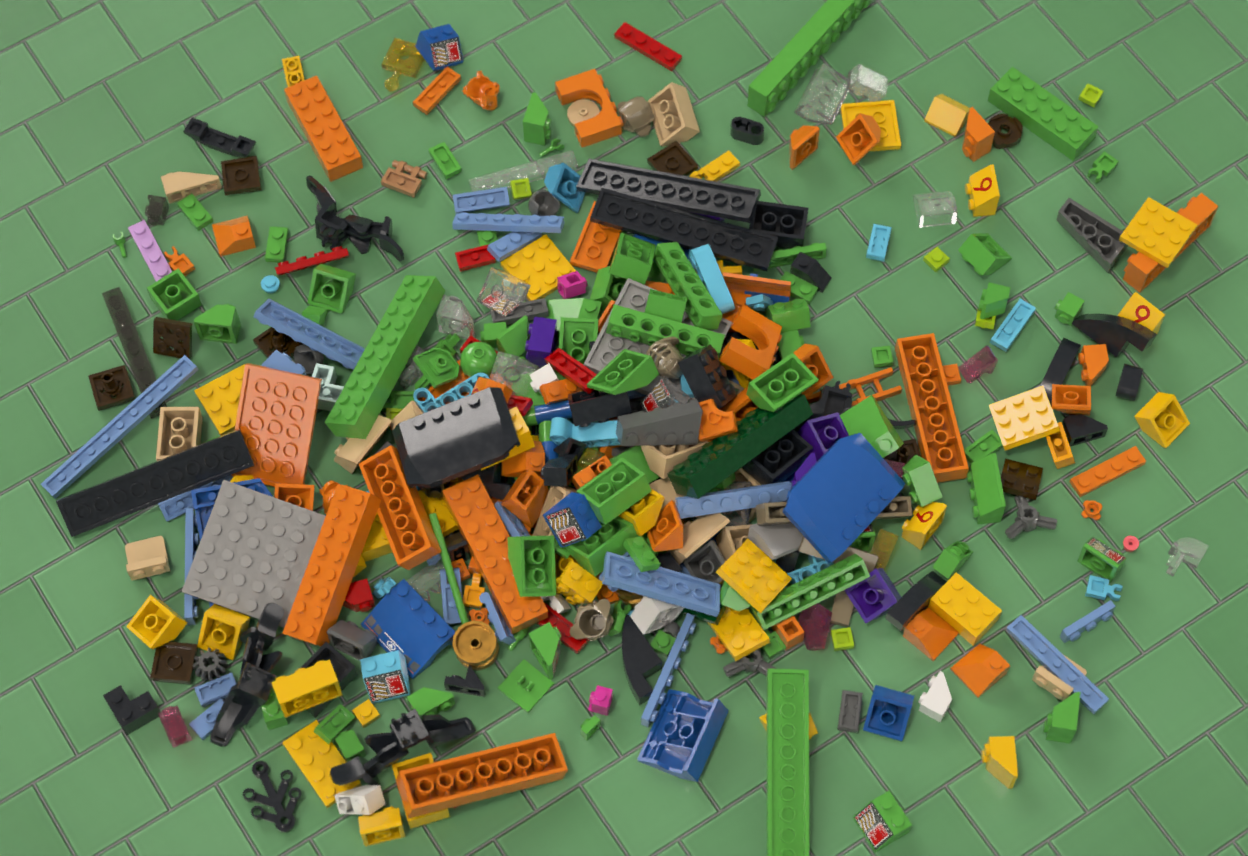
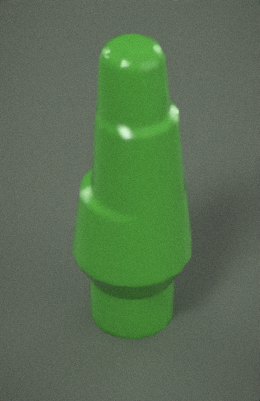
(518, 636)

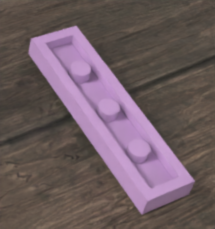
(150, 250)

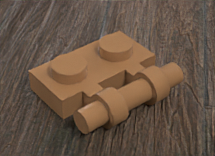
(402, 182)

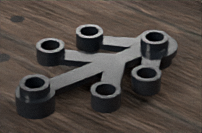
(274, 799)

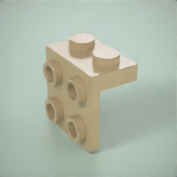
(147, 558)
(1053, 684)

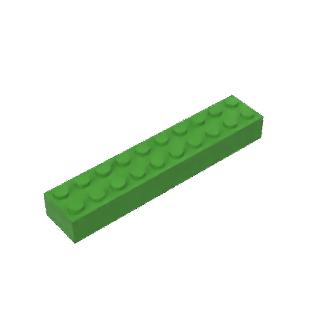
(801, 53)
(385, 357)

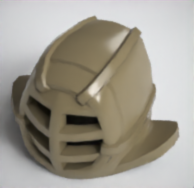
(636, 115)
(667, 359)
(592, 621)

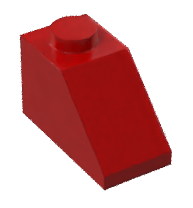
(359, 597)

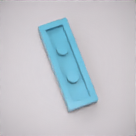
(1012, 325)

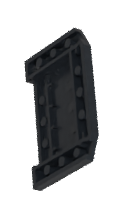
(456, 438)

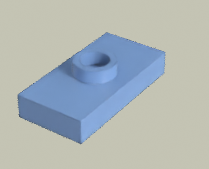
(215, 689)
(205, 722)

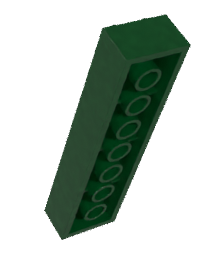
(732, 451)

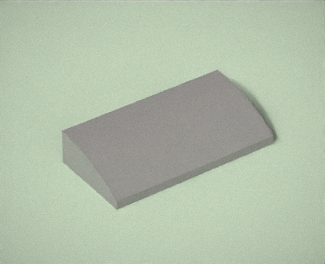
(775, 539)

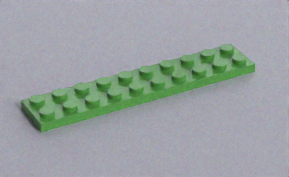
(787, 762)

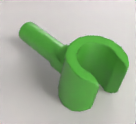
(553, 146)
(120, 242)

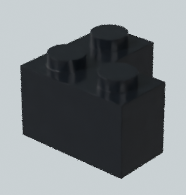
(131, 713)

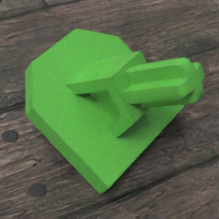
(437, 368)

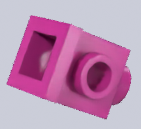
(571, 285)
(601, 700)

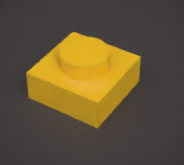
(366, 713)

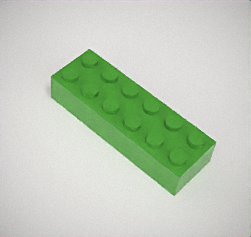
(1043, 113)

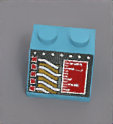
(385, 676)

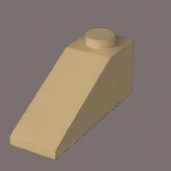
(181, 184)

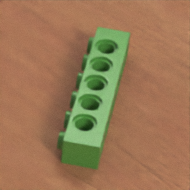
(686, 283)
(657, 328)
(812, 590)

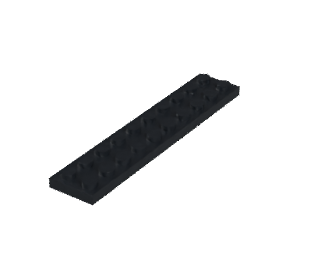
(671, 190)
(685, 228)
(155, 482)

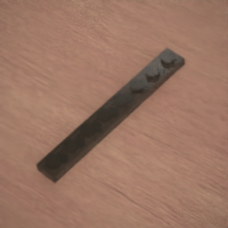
(131, 342)

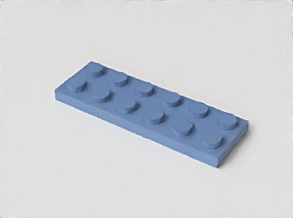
(309, 333)
(662, 584)

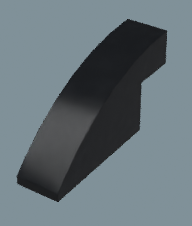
(1115, 332)
(492, 481)
(914, 600)
(638, 660)

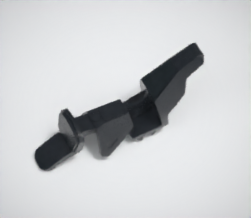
(358, 229)
(838, 400)
(255, 677)
(394, 746)

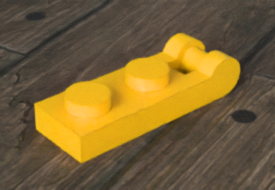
(718, 168)

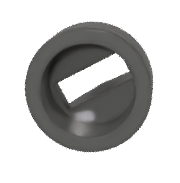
(672, 629)

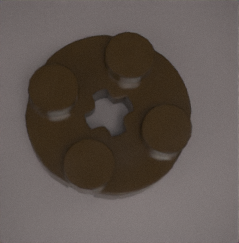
(1008, 139)

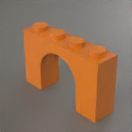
(590, 86)
(765, 336)

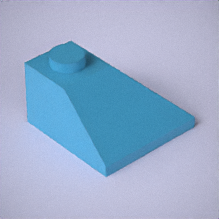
(562, 184)

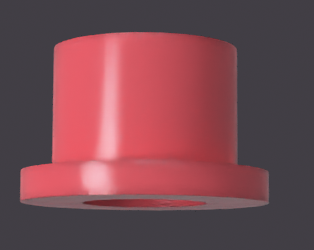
(1130, 543)

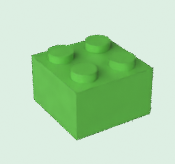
(174, 295)

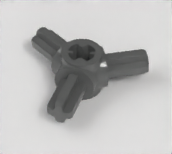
(1028, 519)
(744, 664)

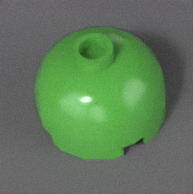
(477, 358)

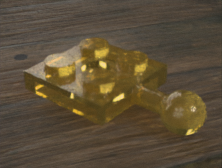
(399, 66)

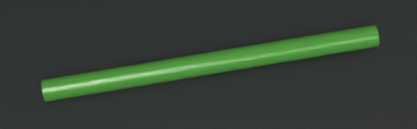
(449, 569)

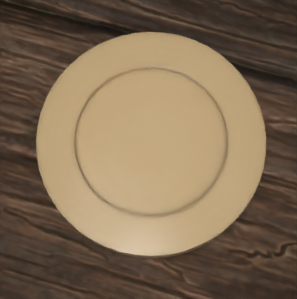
(582, 110)

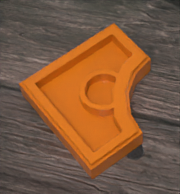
(715, 422)

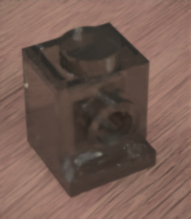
(156, 210)

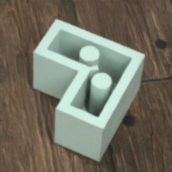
(329, 391)

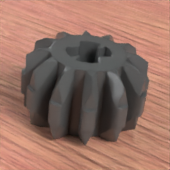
(207, 659)

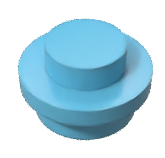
(270, 284)

